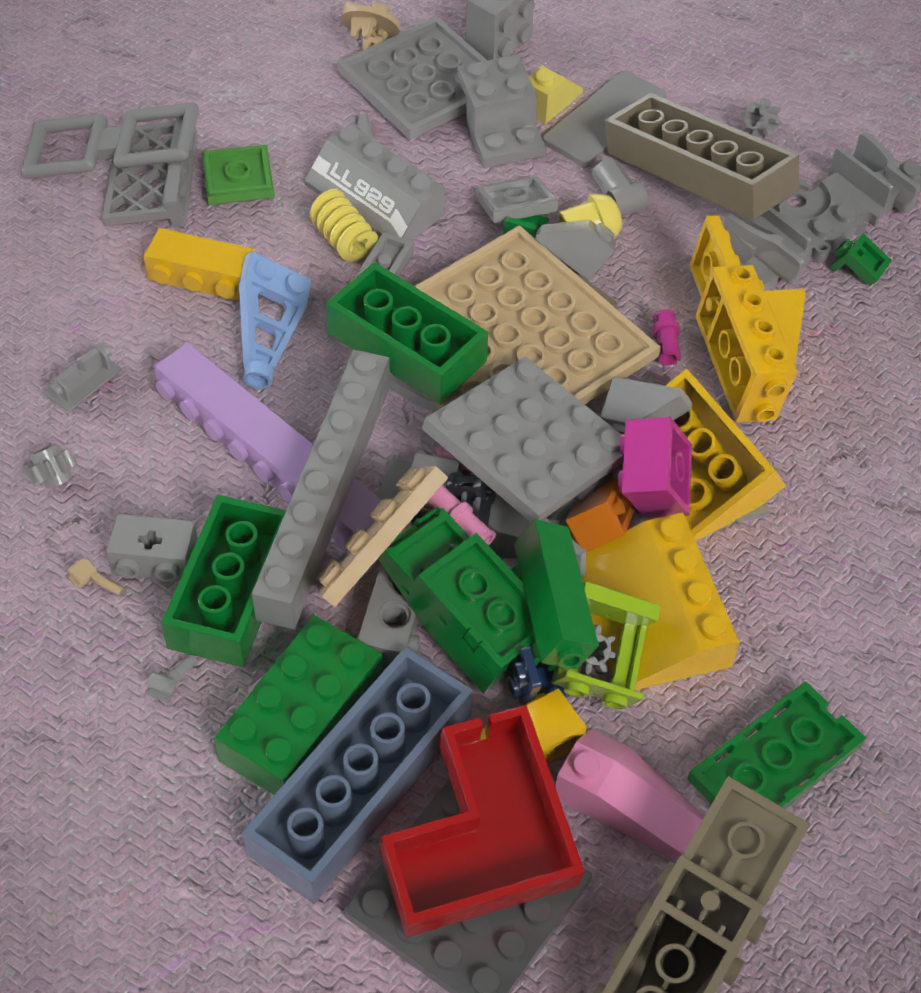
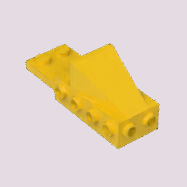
(745, 329)

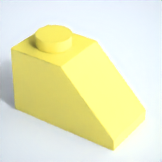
(552, 93)

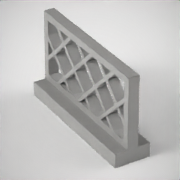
(172, 192)

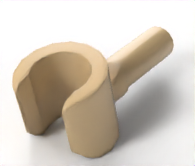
(84, 571)

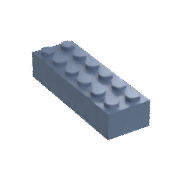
(356, 775)

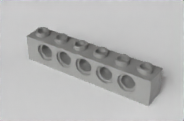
(390, 606)

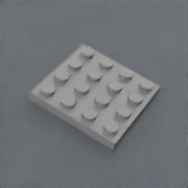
(414, 76)
(527, 439)

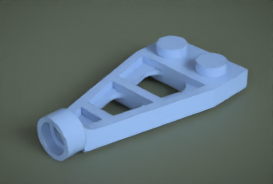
(281, 286)

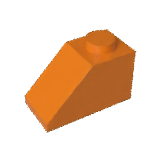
(600, 517)

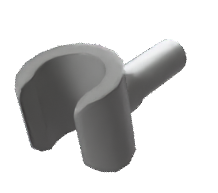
(164, 686)

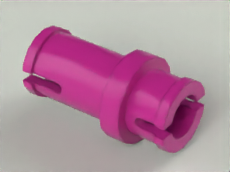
(666, 333)

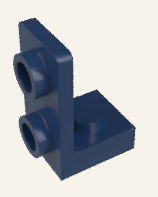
(530, 679)

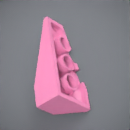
(626, 794)

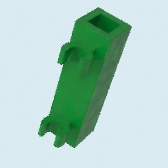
(555, 596)

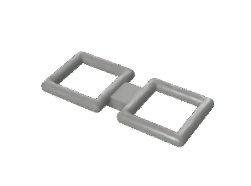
(110, 141)

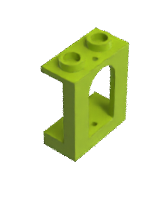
(635, 616)

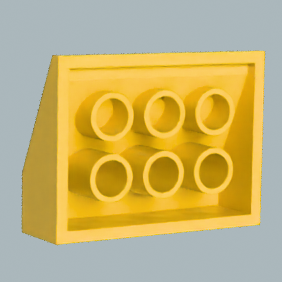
(726, 467)
(665, 567)

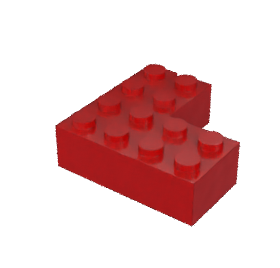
(503, 845)

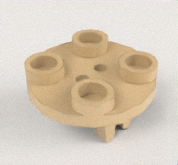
(370, 22)

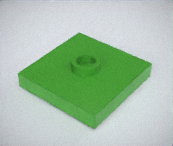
(238, 174)

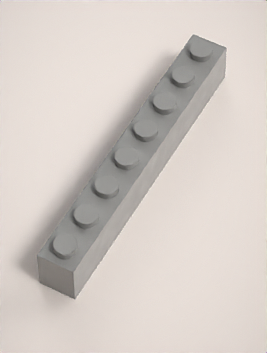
(321, 491)

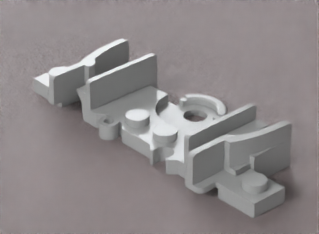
(854, 193)

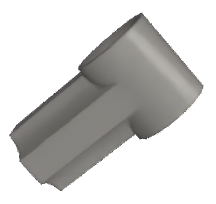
(615, 182)

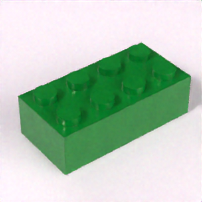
(422, 337)
(213, 600)
(297, 704)

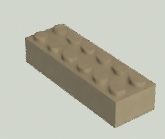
(703, 155)

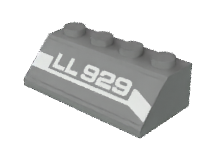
(377, 183)

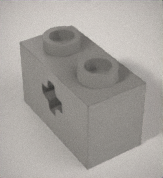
(151, 547)

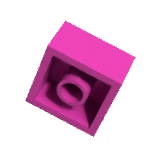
(656, 467)

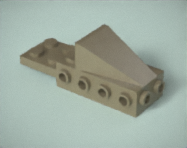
(710, 898)

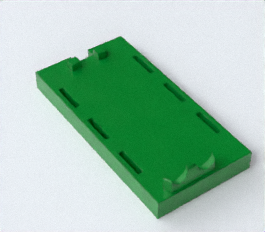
(783, 750)

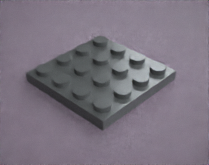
(474, 954)

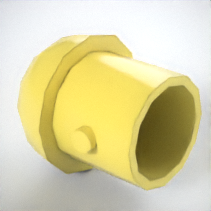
(598, 209)

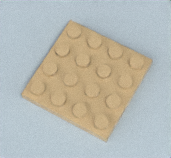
(389, 520)

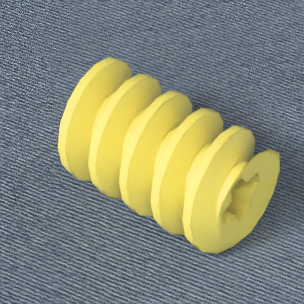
(343, 226)

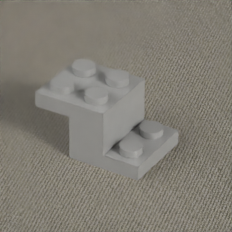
(501, 111)

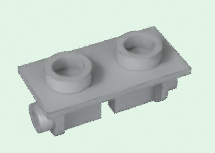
(84, 379)

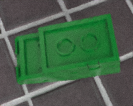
(462, 595)

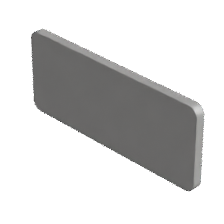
(583, 132)

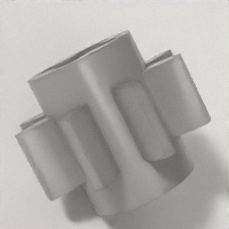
(753, 115)
(51, 466)
(601, 654)

